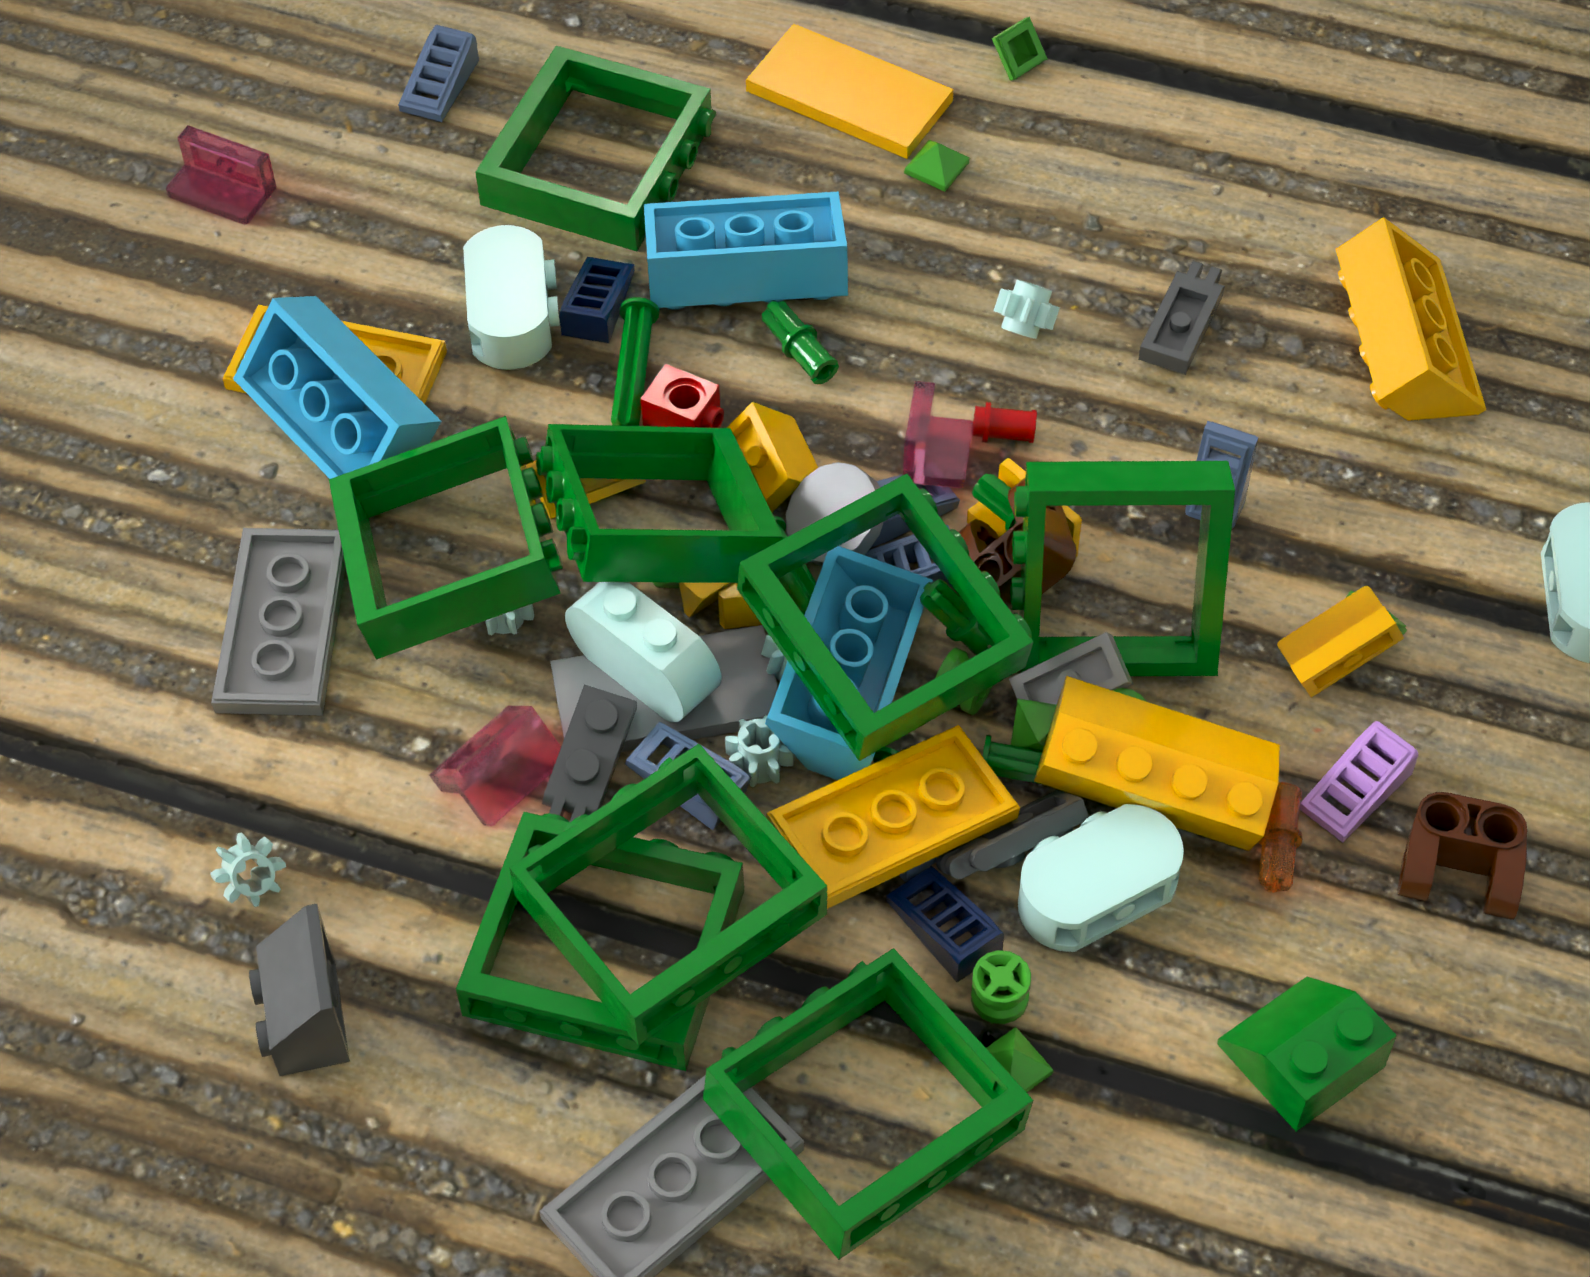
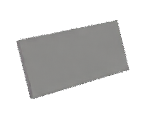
(280, 623)
(743, 692)
(660, 1189)

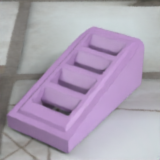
(1381, 754)

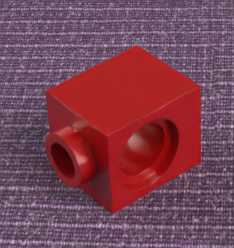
(681, 401)

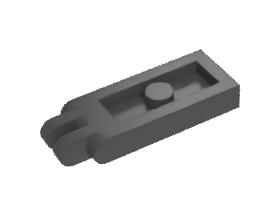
(1182, 319)
(589, 753)
(1007, 844)

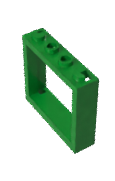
(589, 215)
(658, 455)
(420, 475)
(1131, 484)
(814, 663)
(717, 960)
(578, 1018)
(901, 1189)

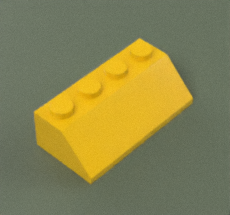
(1408, 326)
(1159, 758)

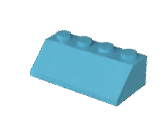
(746, 250)
(330, 389)
(868, 623)

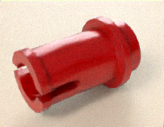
(1004, 423)

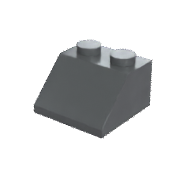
(299, 996)

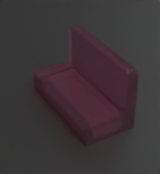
(222, 176)
(935, 446)
(500, 763)

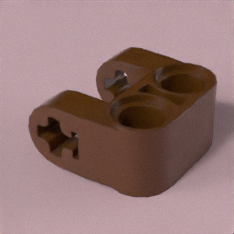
(995, 552)
(1467, 849)

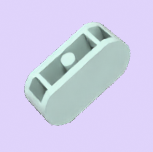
(509, 297)
(1567, 580)
(643, 648)
(1099, 876)

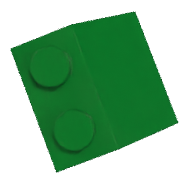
(1309, 1048)

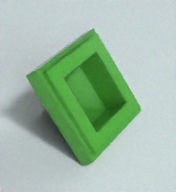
(1019, 48)
(937, 165)
(1032, 724)
(1020, 1059)

